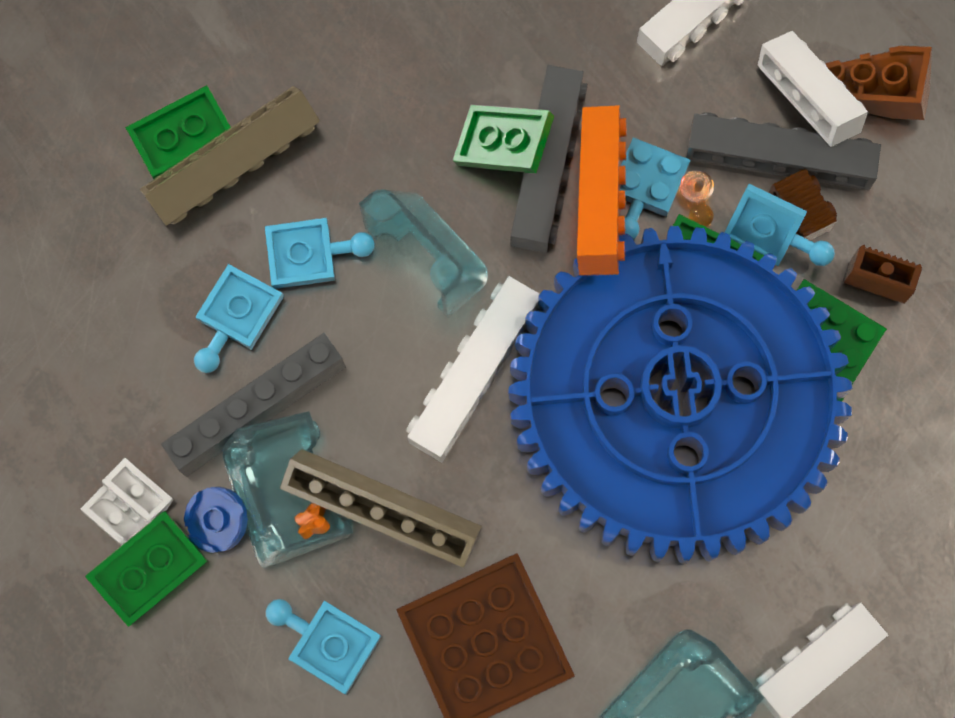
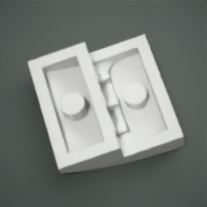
(126, 502)

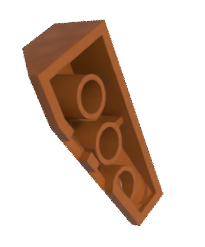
(890, 82)

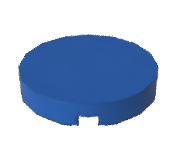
(215, 519)

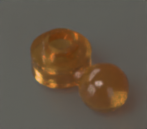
(700, 211)

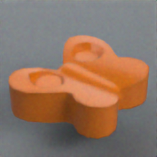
(312, 521)

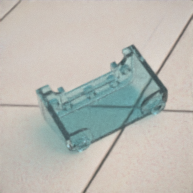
(457, 268)
(256, 466)
(687, 682)

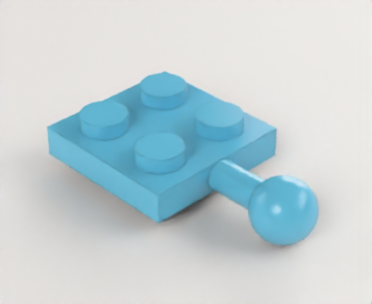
(651, 181)
(773, 227)
(303, 252)
(237, 310)
(331, 645)

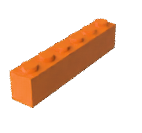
(600, 191)

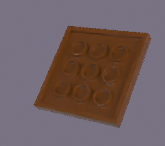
(485, 642)

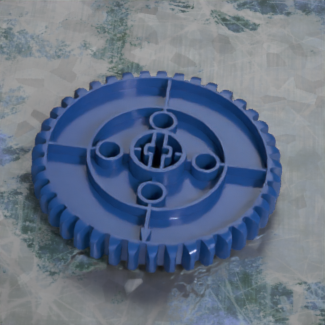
(753, 450)

